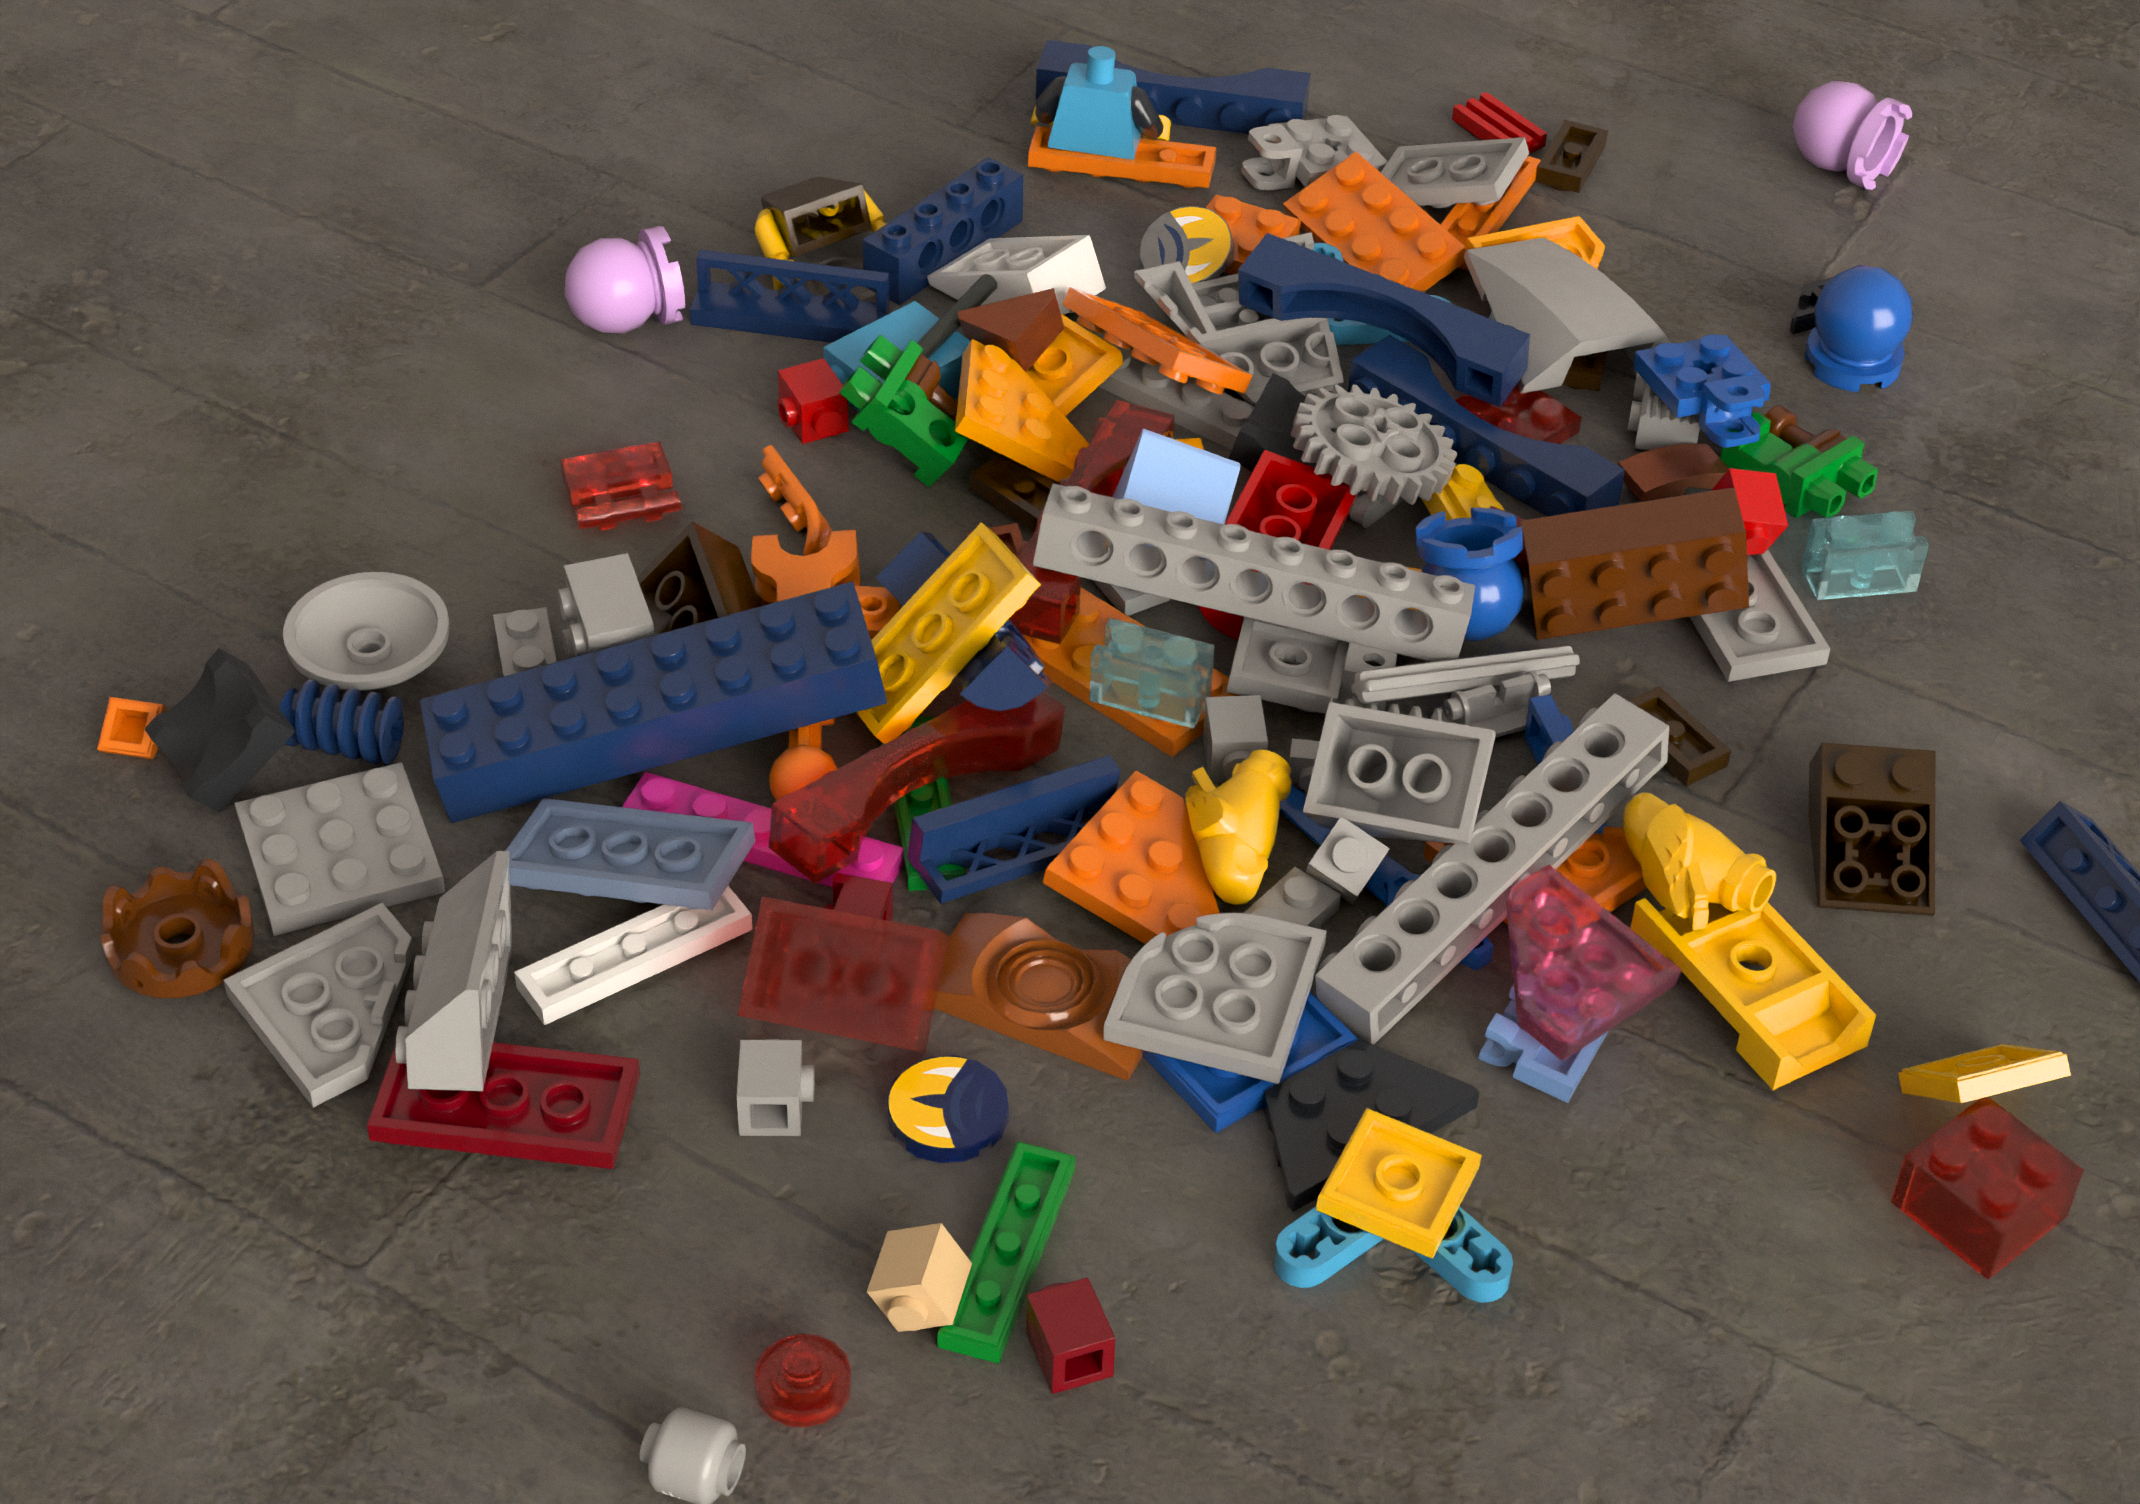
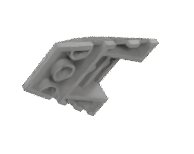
(1561, 305)
(1255, 342)

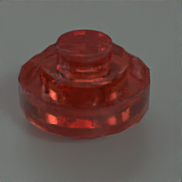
(802, 1380)

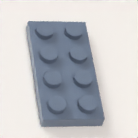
(628, 853)

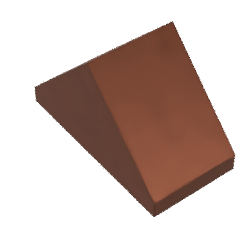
(1016, 325)

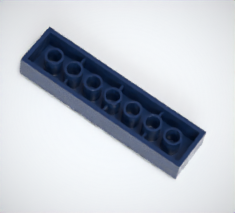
(651, 702)

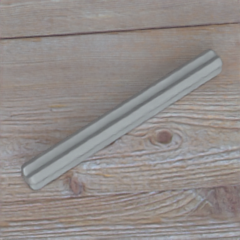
(1461, 673)

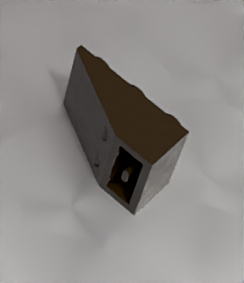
(1873, 828)

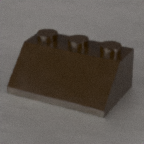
(696, 581)

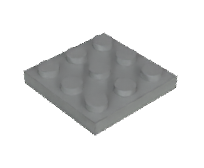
(339, 848)

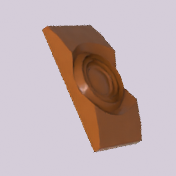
(1035, 989)

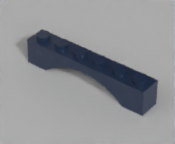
(1214, 103)
(1297, 283)
(1536, 472)

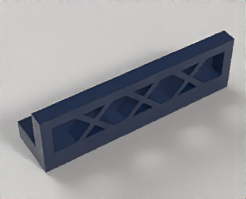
(792, 308)
(1008, 821)
(2092, 877)

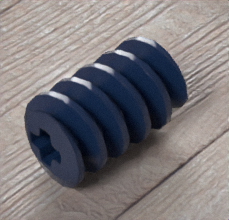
(344, 724)

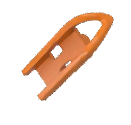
(800, 507)

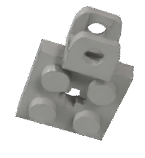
(1304, 151)
(1320, 670)

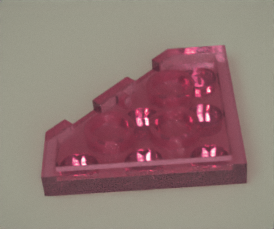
(1576, 964)

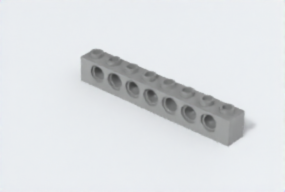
(1270, 595)
(1467, 886)

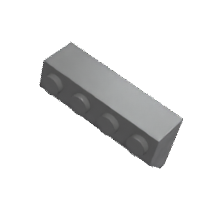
(459, 983)

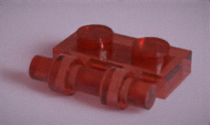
(617, 475)

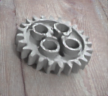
(1373, 444)

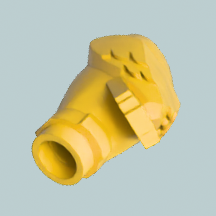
(1238, 823)
(1692, 862)

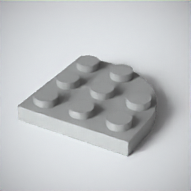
(1219, 993)

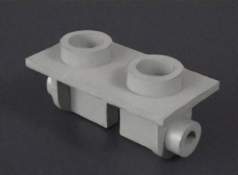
(1500, 710)

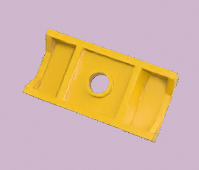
(1789, 1014)

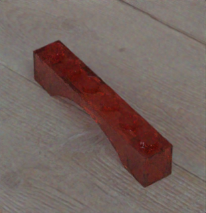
(1097, 469)
(827, 820)

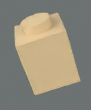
(919, 1277)

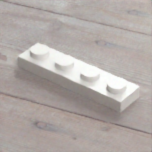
(628, 955)

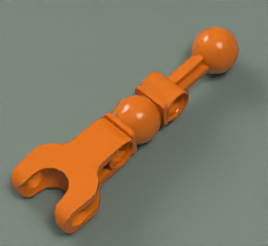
(785, 577)

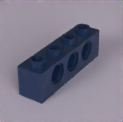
(945, 226)

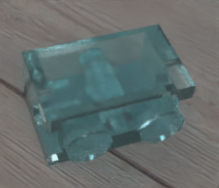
(1864, 555)
(1152, 673)

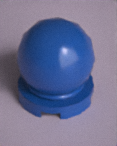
(1860, 329)
(1481, 554)

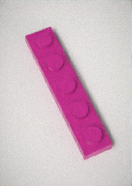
(656, 793)

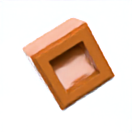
(124, 728)

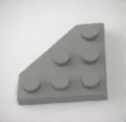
(327, 1001)

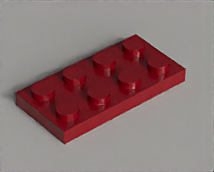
(531, 1107)

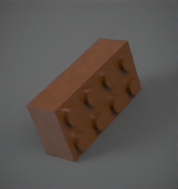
(1636, 563)

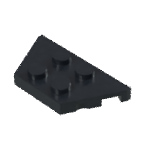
(1323, 1104)

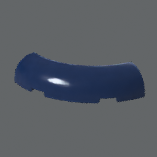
(1006, 669)

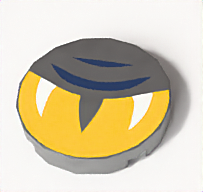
(1194, 238)

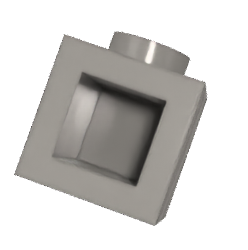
(772, 1087)

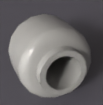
(693, 1456)

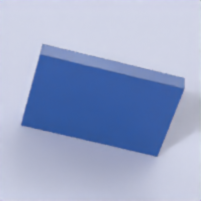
(1226, 1096)

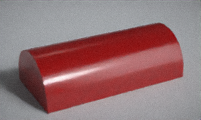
(1290, 502)

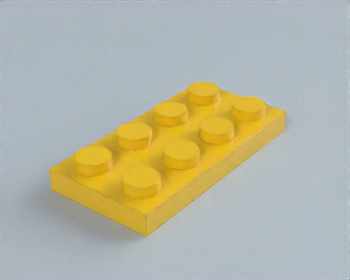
(945, 628)

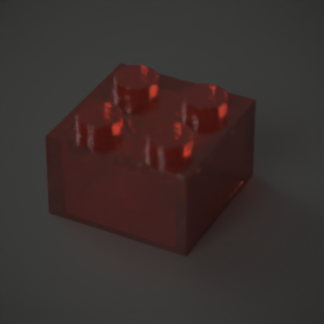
(1986, 1186)

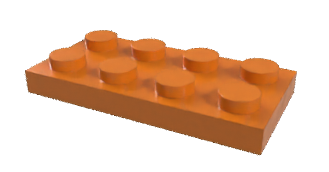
(1376, 225)
(1156, 343)
(1070, 669)

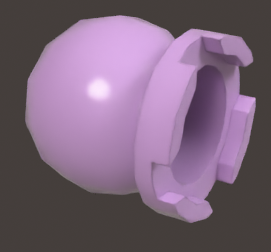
(1848, 130)
(620, 284)

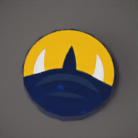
(947, 1108)

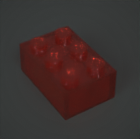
(843, 974)

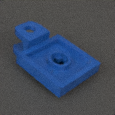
(1707, 380)

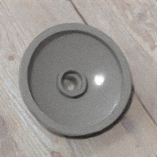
(366, 630)

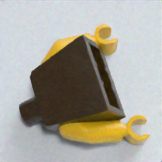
(813, 216)

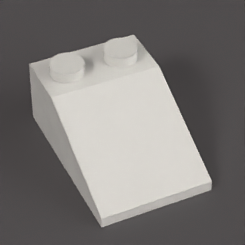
(1024, 268)

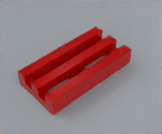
(1494, 120)

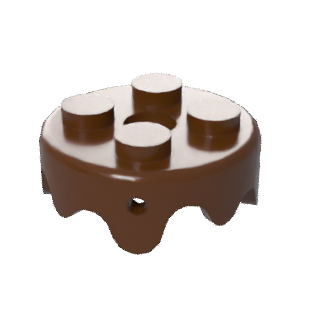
(170, 905)

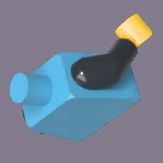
(1099, 109)

